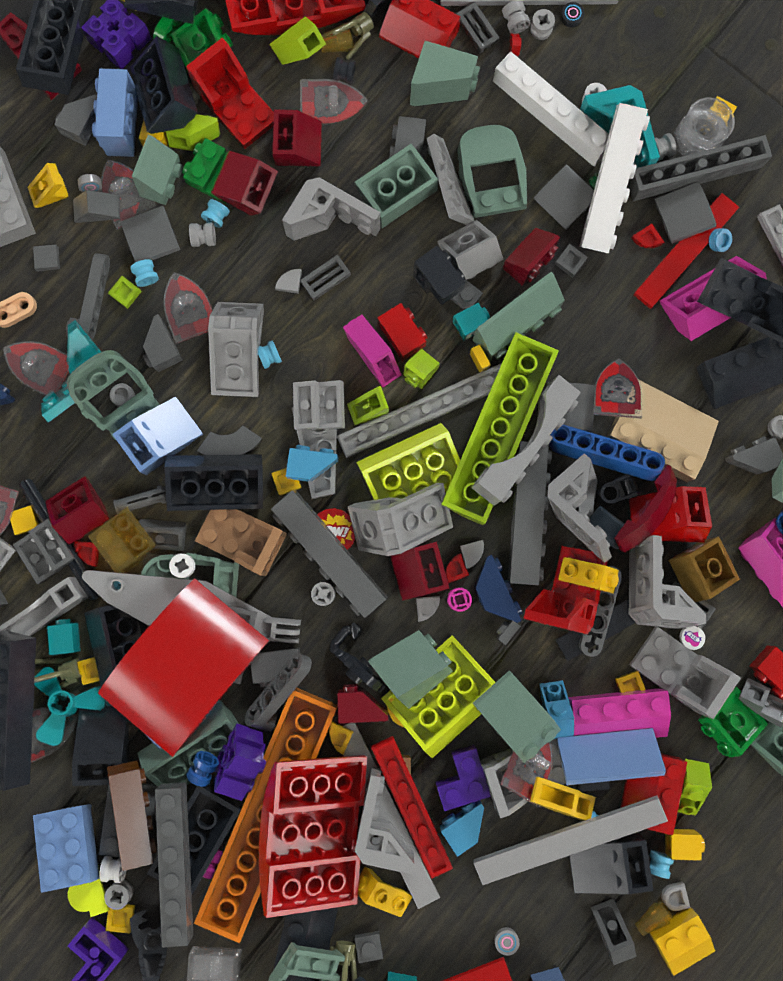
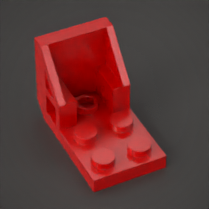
(227, 93)
(567, 604)

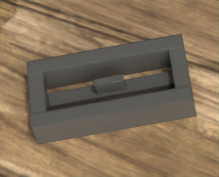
(494, 38)
(315, 295)

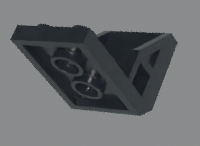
(745, 298)

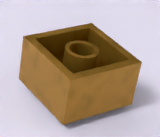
(704, 569)

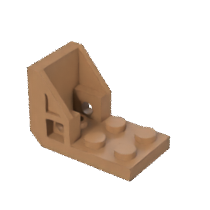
(242, 539)

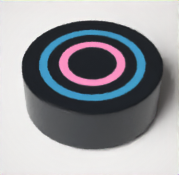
(572, 14)

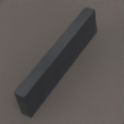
(619, 621)

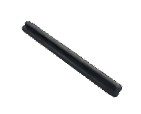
(40, 508)

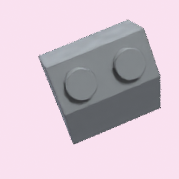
(472, 249)

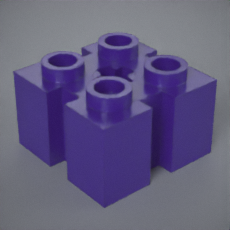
(116, 33)
(240, 762)

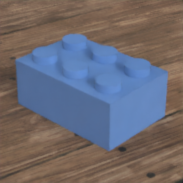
(115, 112)
(66, 848)

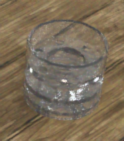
(704, 126)

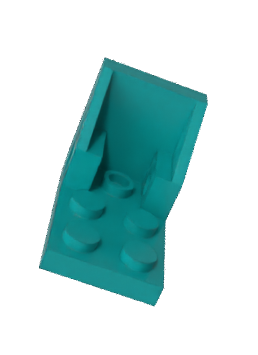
(602, 107)
(79, 350)

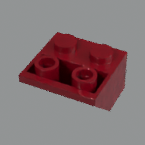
(296, 139)
(244, 182)
(530, 255)
(419, 571)

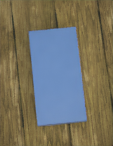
(610, 756)

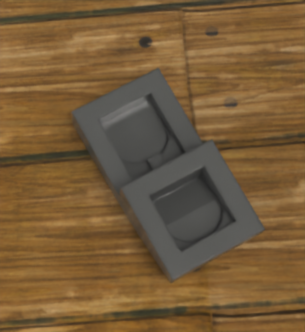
(761, 702)

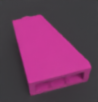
(372, 350)

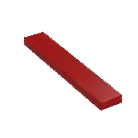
(683, 255)
(411, 807)

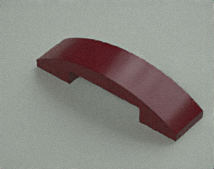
(635, 533)

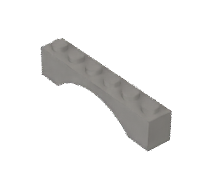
(553, 404)
(47, 608)

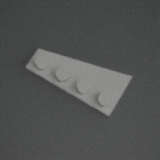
(451, 189)
(316, 439)

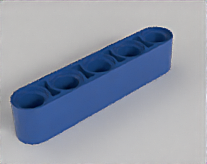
(613, 461)

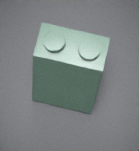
(443, 75)
(412, 667)
(517, 716)

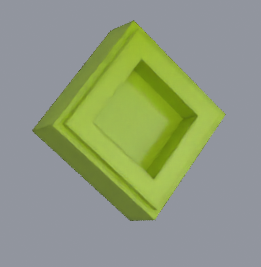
(124, 292)

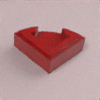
(515, 44)
(648, 238)
(87, 552)
(456, 569)

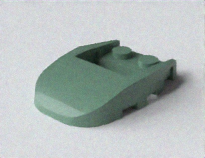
(489, 146)
(98, 374)
(224, 572)
(308, 963)

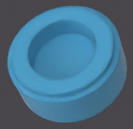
(720, 240)

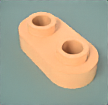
(14, 309)

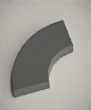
(233, 444)

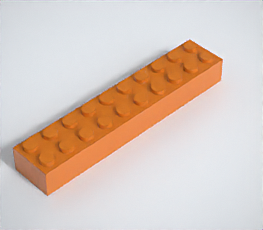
(237, 878)

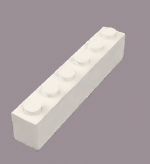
(551, 108)
(613, 177)

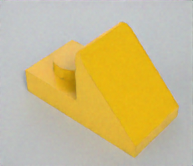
(47, 186)

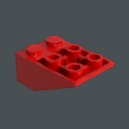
(686, 519)

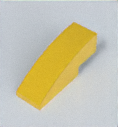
(562, 799)

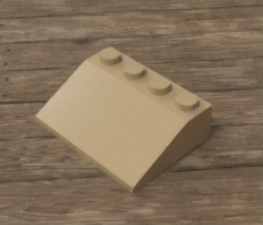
(670, 429)

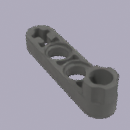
(93, 295)
(605, 613)
(262, 713)

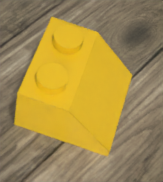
(683, 941)

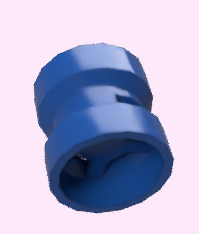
(203, 766)

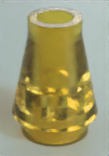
(338, 43)
(654, 918)

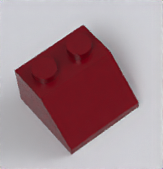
(76, 510)
(359, 706)

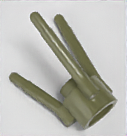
(359, 25)
(68, 670)
(348, 950)

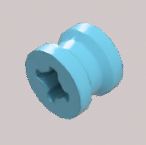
(215, 213)
(144, 273)
(269, 354)
(660, 864)

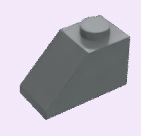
(77, 119)
(160, 347)
(269, 663)
(614, 932)

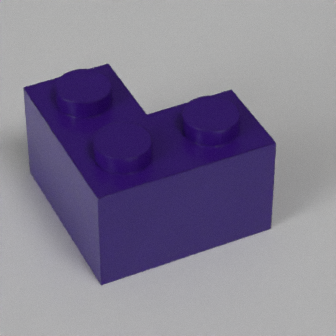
(468, 785)
(99, 951)

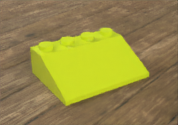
(411, 464)
(449, 705)

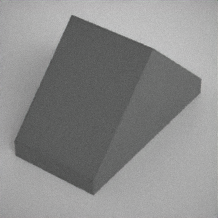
(96, 206)

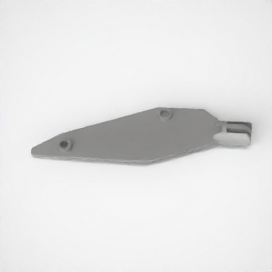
(148, 596)

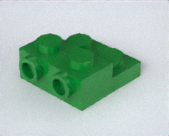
(198, 37)
(205, 167)
(733, 726)

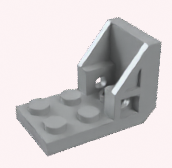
(318, 206)
(234, 347)
(576, 489)
(397, 524)
(646, 591)
(684, 674)
(504, 800)
(389, 848)

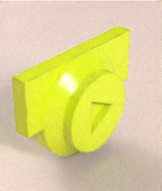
(88, 897)

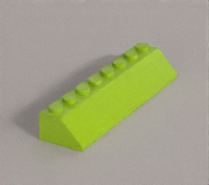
(500, 423)

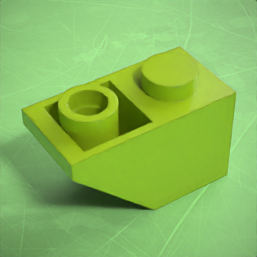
(298, 42)
(195, 131)
(420, 369)
(695, 787)

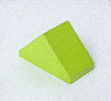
(368, 406)

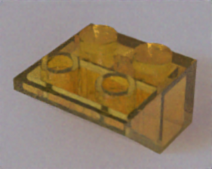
(122, 541)

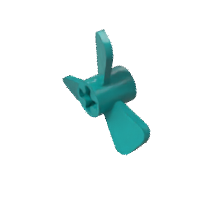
(53, 728)

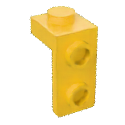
(589, 574)
(382, 895)

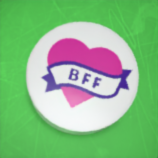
(692, 637)

